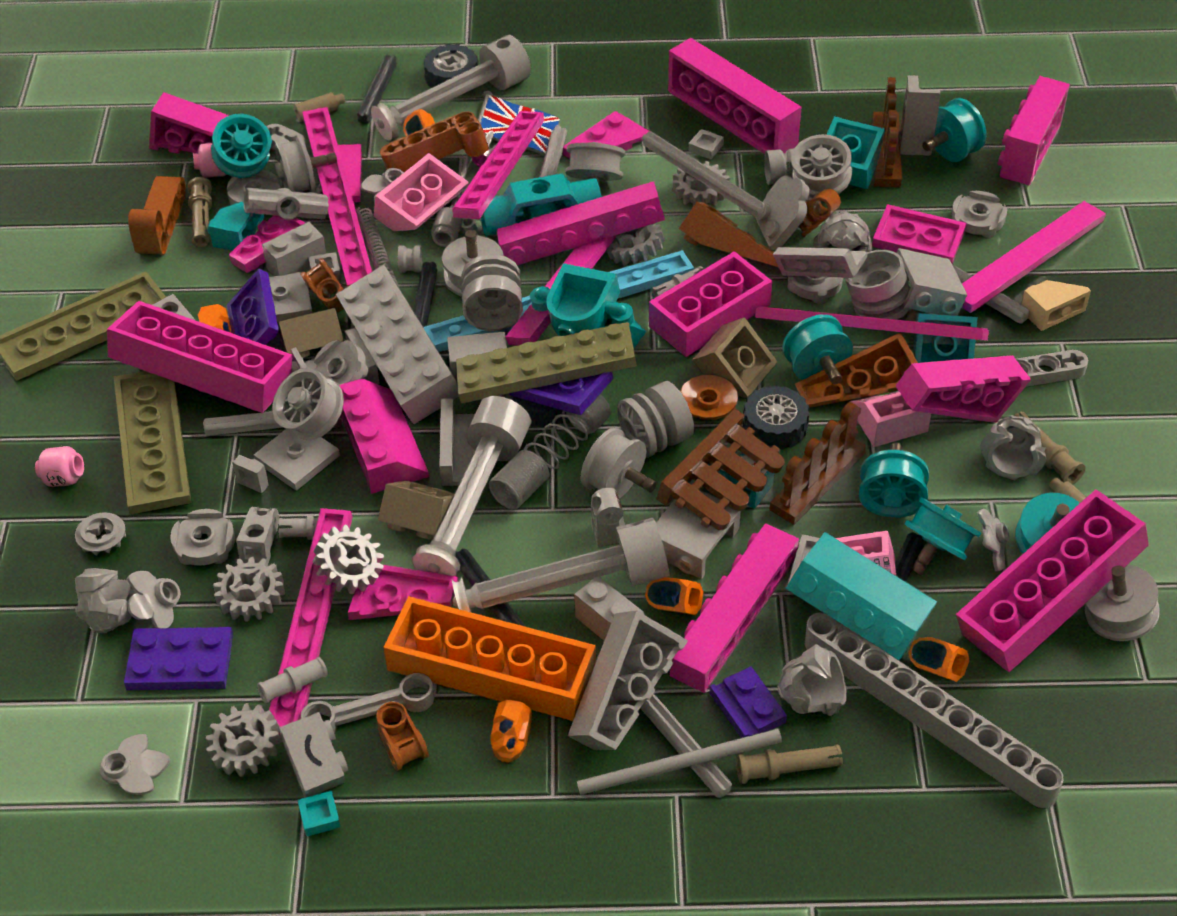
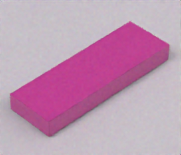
(352, 162)

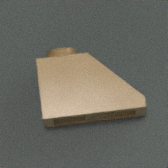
(1054, 302)

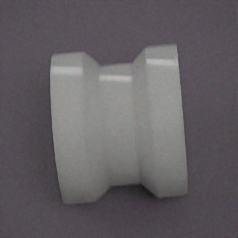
(410, 259)

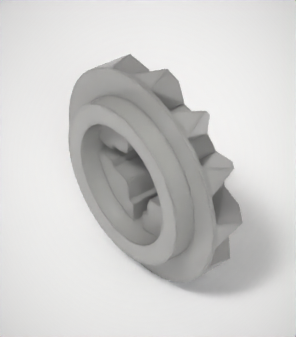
(93, 526)

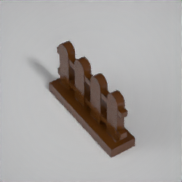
(889, 163)
(714, 449)
(820, 466)

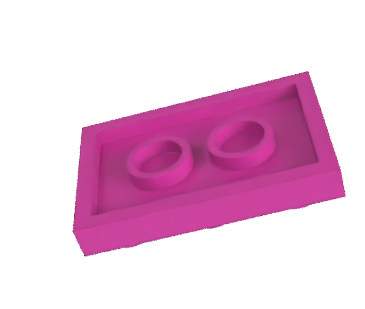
(918, 233)

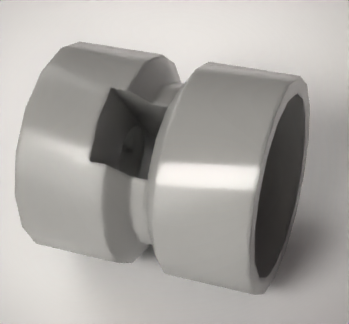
(776, 166)

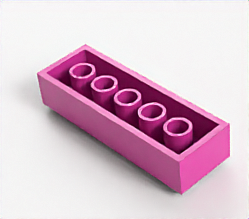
(733, 98)
(198, 355)
(1052, 580)

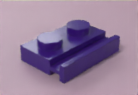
(748, 703)

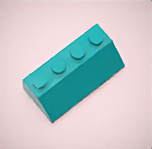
(861, 595)

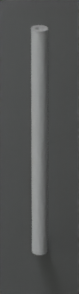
(679, 761)

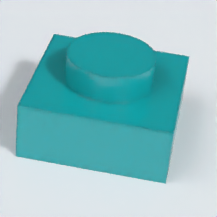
(318, 813)

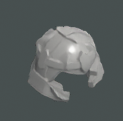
(844, 231)
(1013, 448)
(102, 599)
(813, 682)

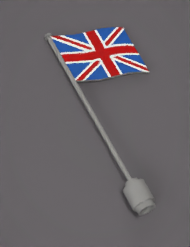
(494, 116)

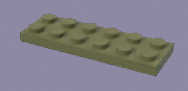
(73, 326)
(545, 362)
(151, 442)

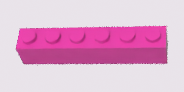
(581, 224)
(734, 606)

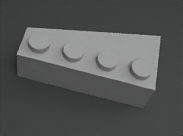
(623, 678)

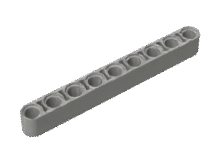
(861, 657)

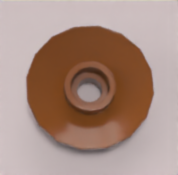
(710, 396)

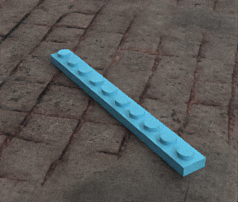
(630, 281)

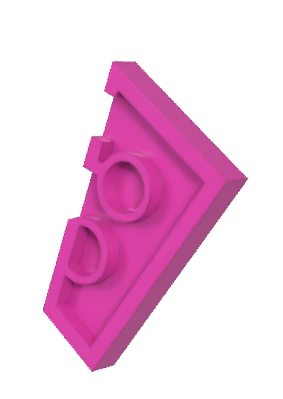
(611, 130)
(249, 252)
(394, 586)

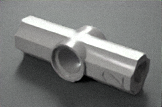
(269, 202)

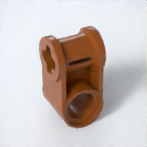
(816, 212)
(323, 284)
(401, 740)

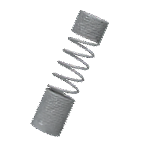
(529, 471)

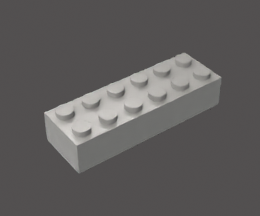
(398, 344)

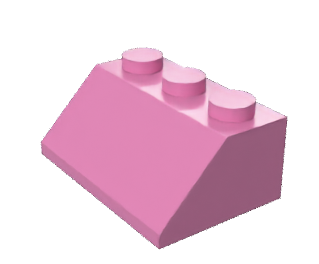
(417, 194)

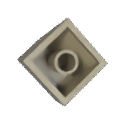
(309, 331)
(737, 356)
(414, 507)

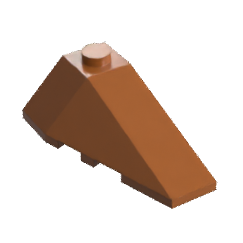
(713, 229)
(863, 374)

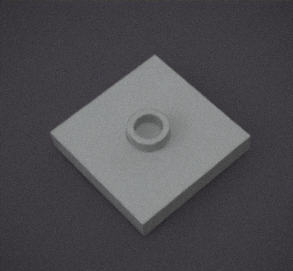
(290, 296)
(296, 459)

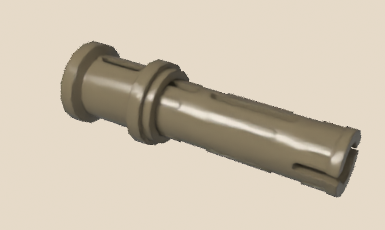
(200, 204)
(1059, 458)
(772, 764)

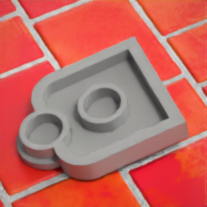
(783, 211)

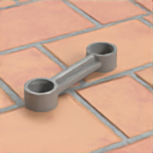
(369, 705)

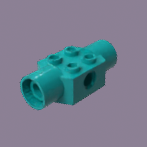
(536, 198)

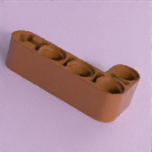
(439, 140)
(154, 225)

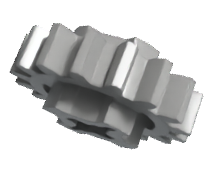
(693, 190)
(636, 244)
(348, 559)
(249, 589)
(243, 739)

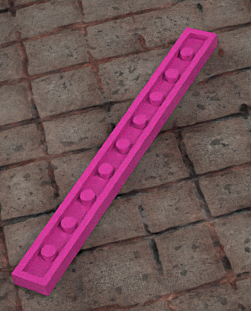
(341, 206)

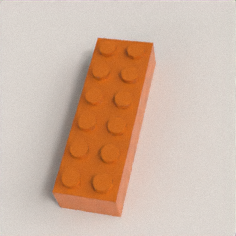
(490, 657)

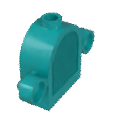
(581, 300)

